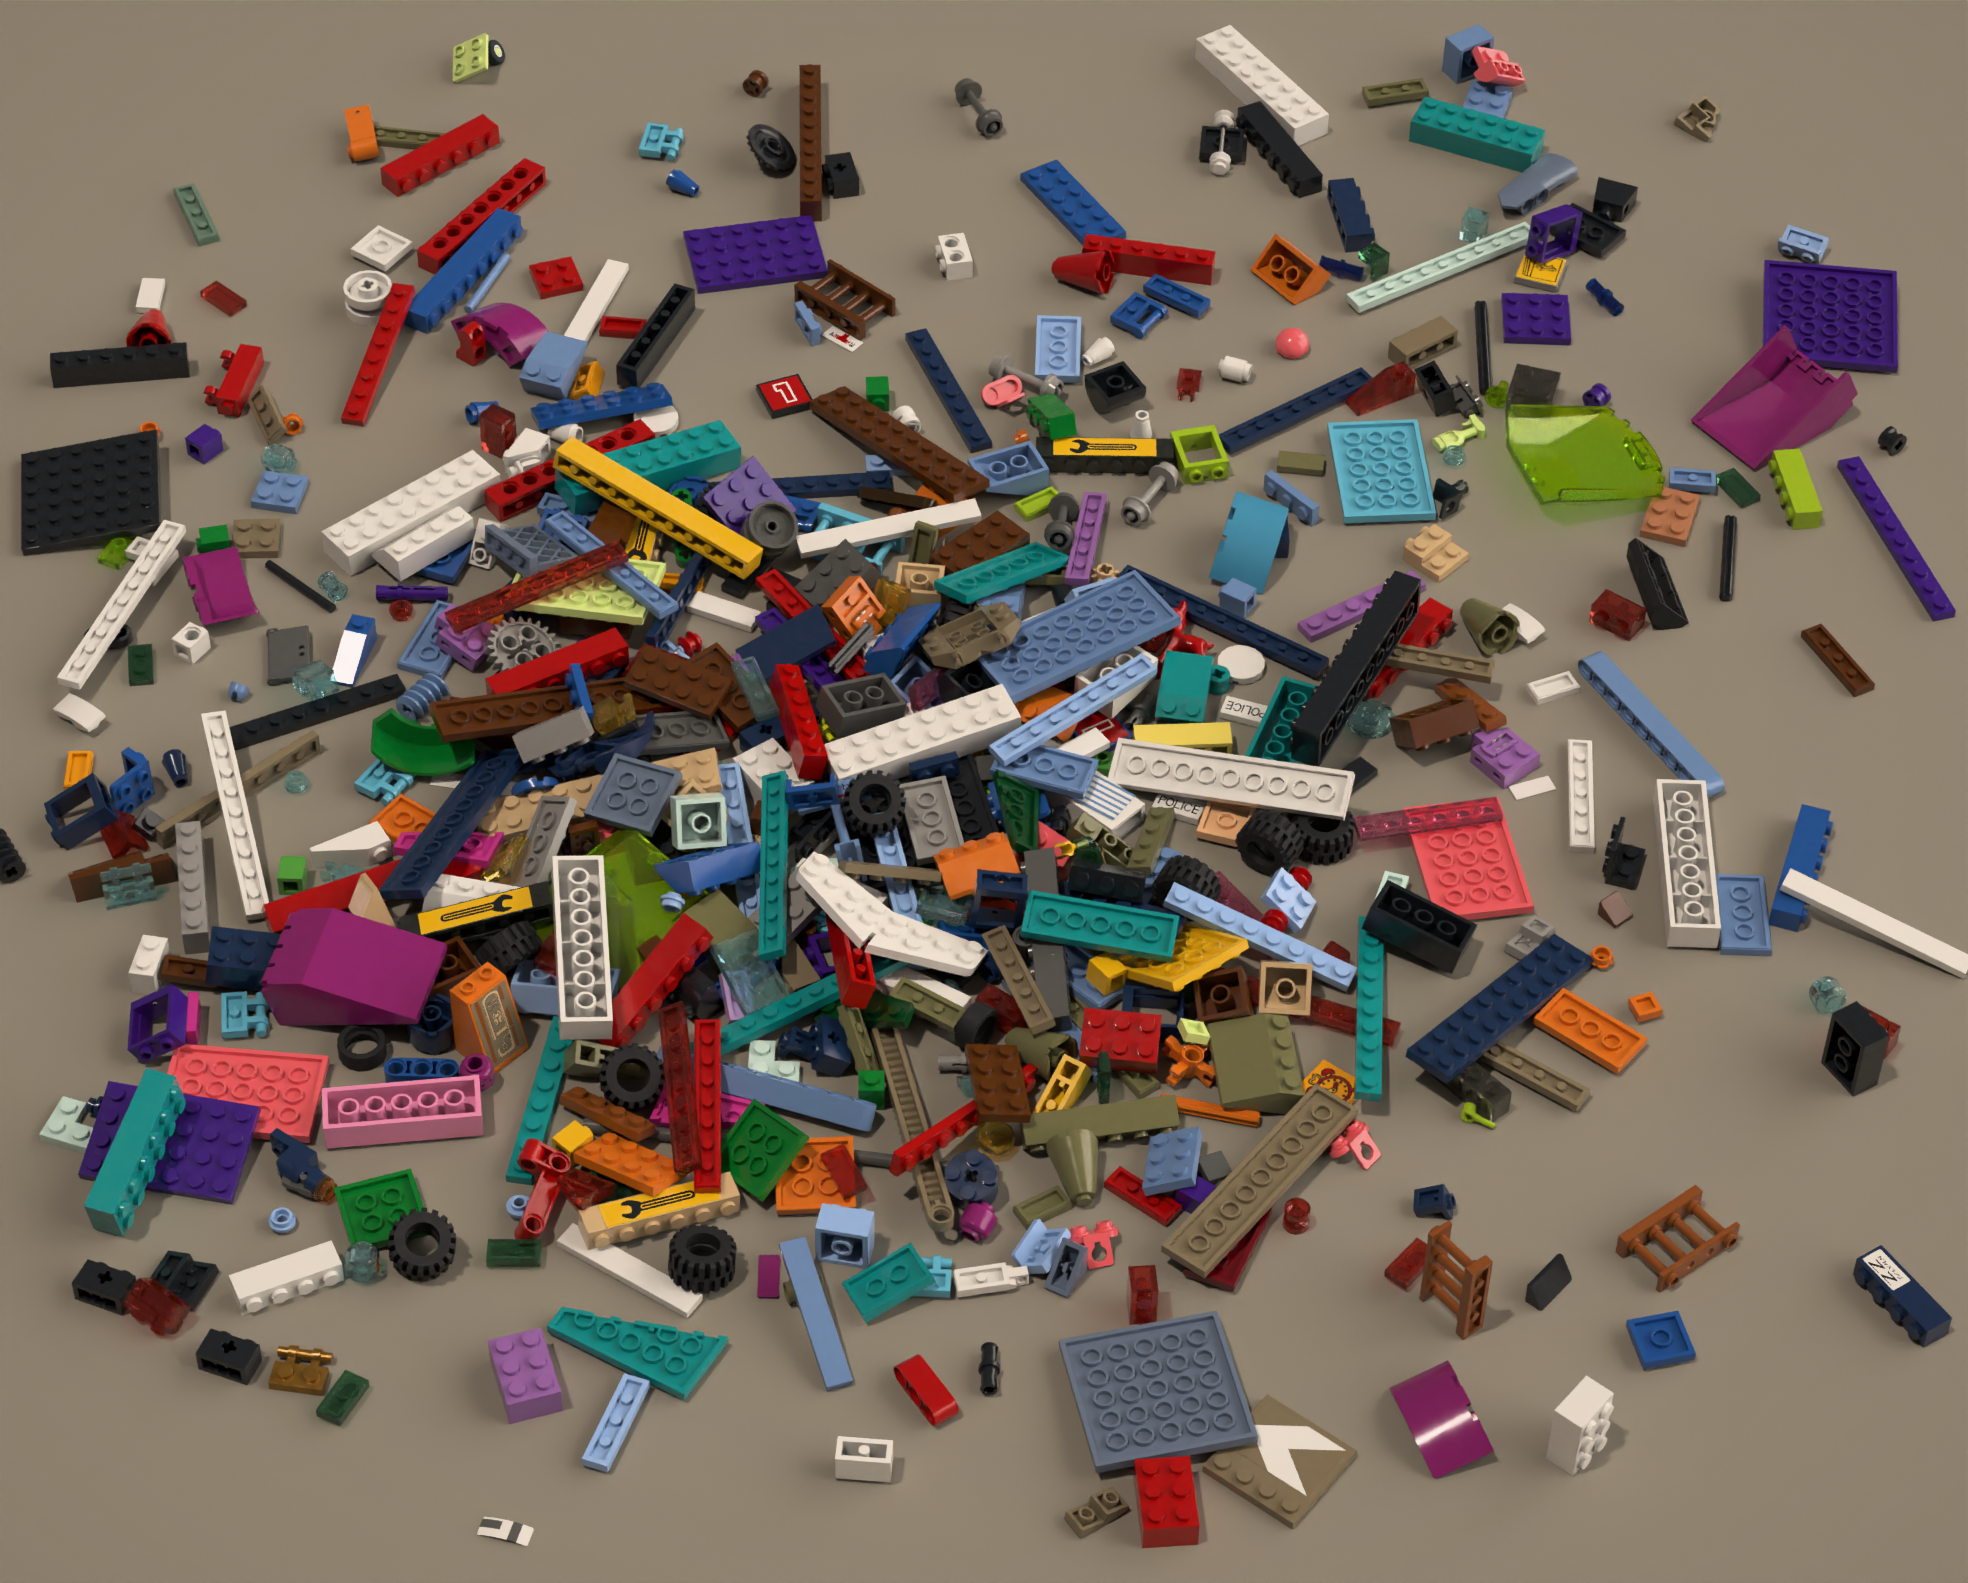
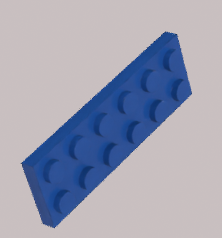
(1070, 202)
(602, 406)

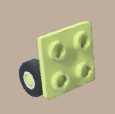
(474, 55)

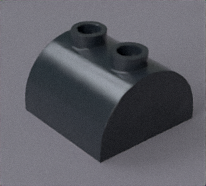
(1113, 387)
(963, 682)
(697, 994)

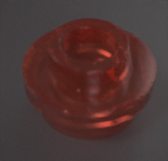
(401, 610)

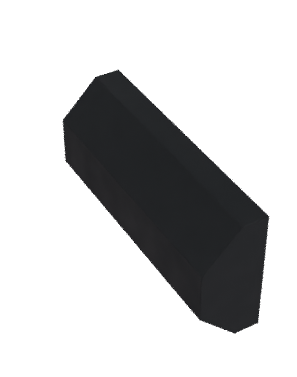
(1655, 586)

